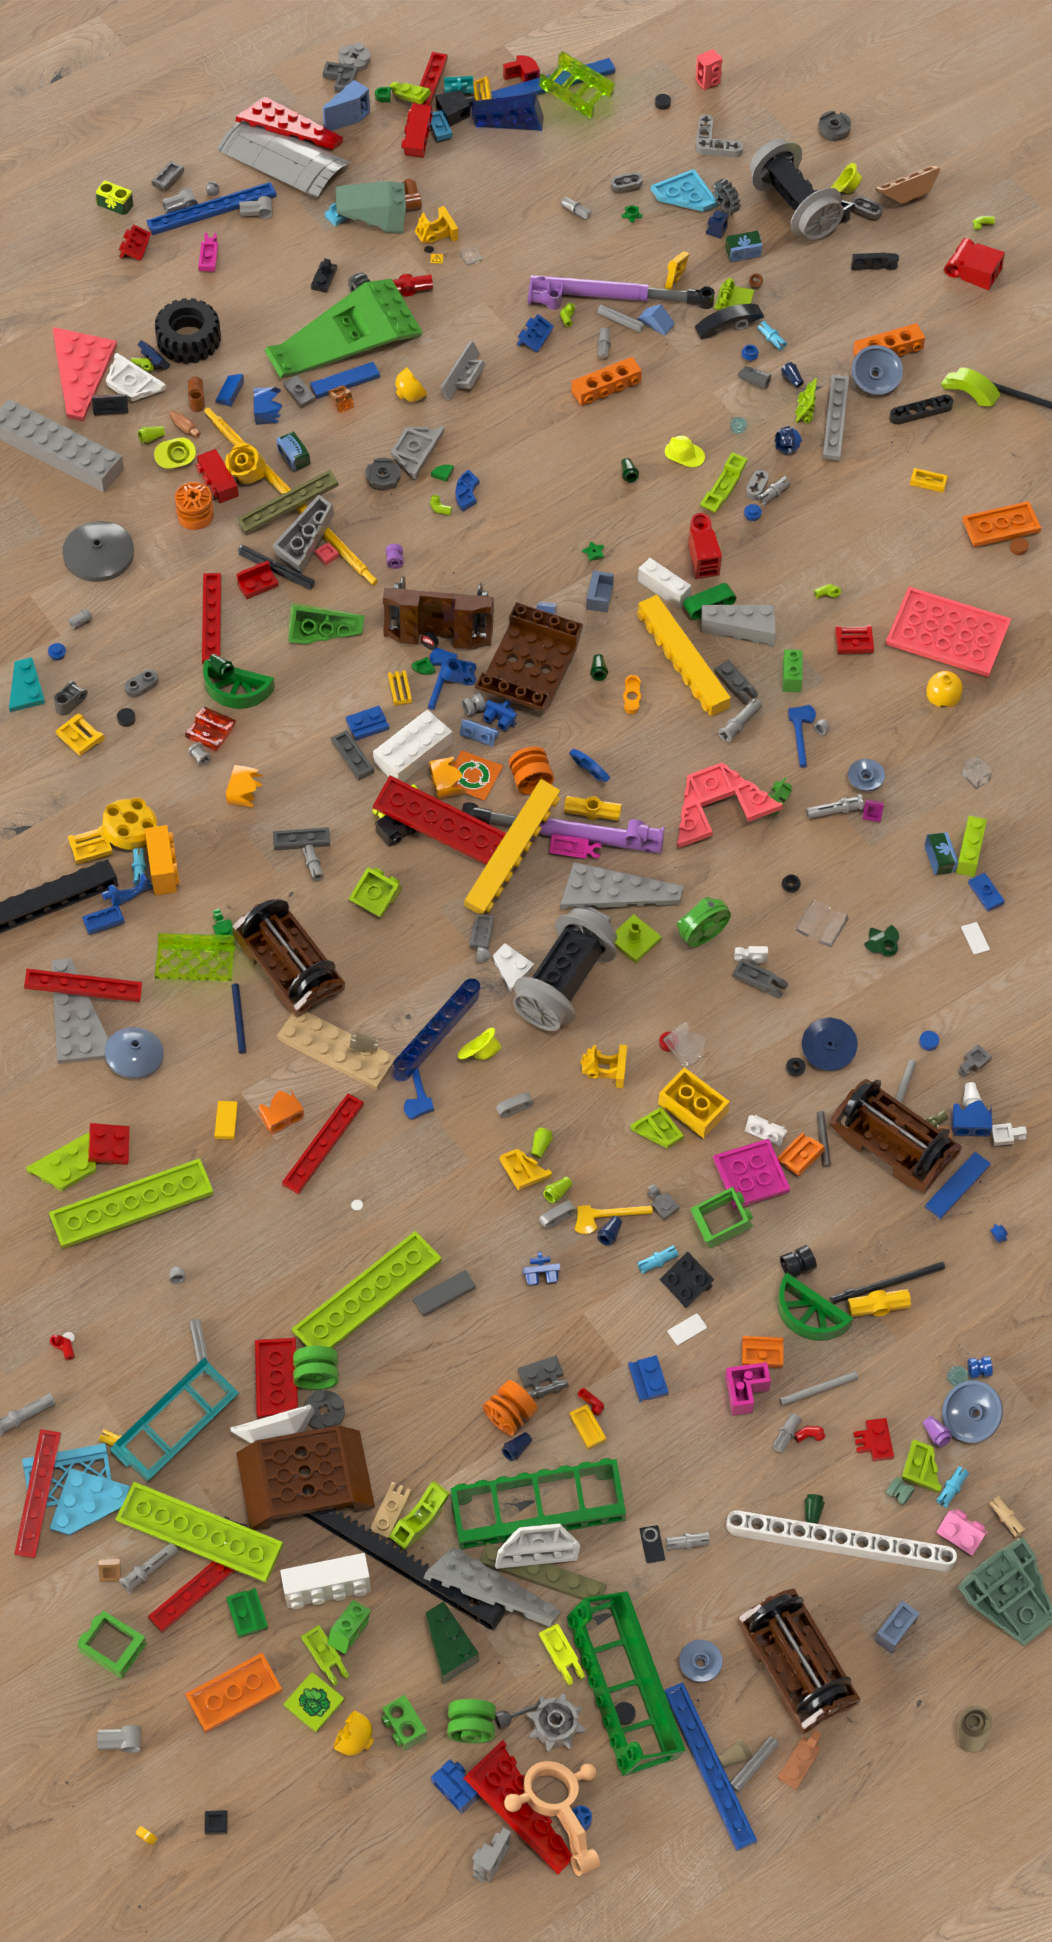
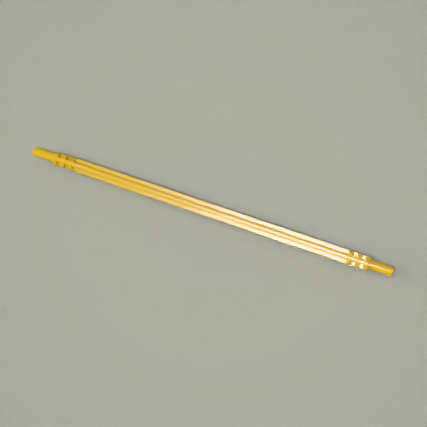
(282, 487)

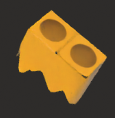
(444, 777)
(241, 786)

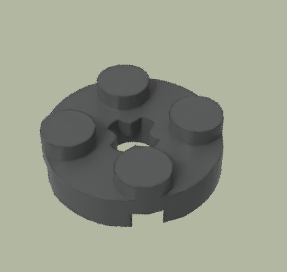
(834, 132)
(386, 481)
(333, 1403)

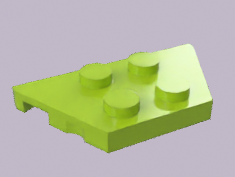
(65, 1165)

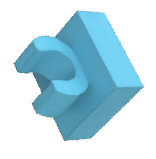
(332, 216)

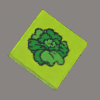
(314, 1702)

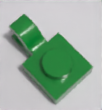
(222, 926)

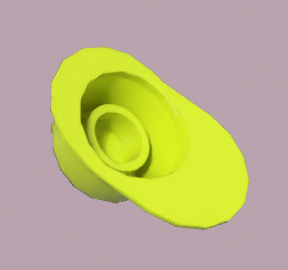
(848, 180)
(684, 452)
(174, 453)
(481, 1047)

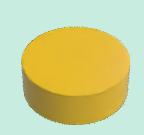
(146, 1835)

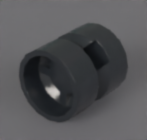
(799, 1261)

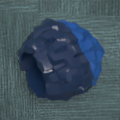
(787, 440)

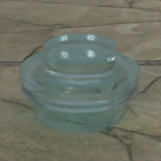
(738, 425)
(957, 1375)

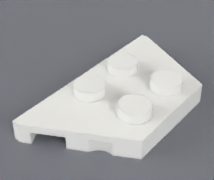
(132, 380)

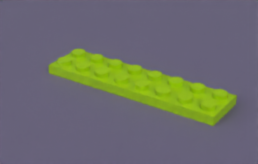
(131, 1203)
(368, 1293)
(200, 1532)

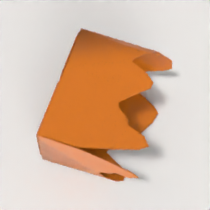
(282, 1112)

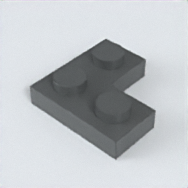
(342, 73)

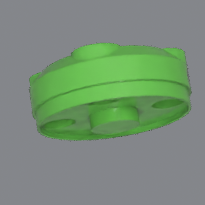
(704, 921)

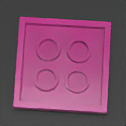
(752, 1171)

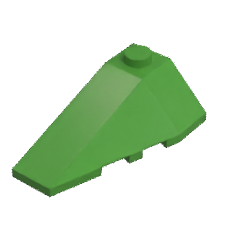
(316, 624)

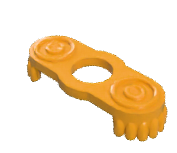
(632, 685)

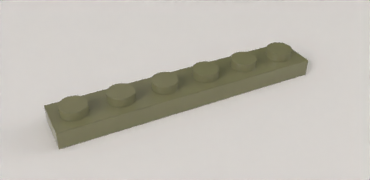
(288, 502)
(548, 1576)

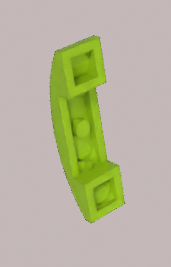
(725, 484)

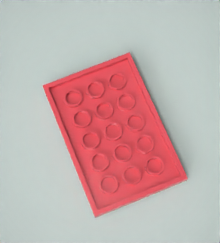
(948, 631)

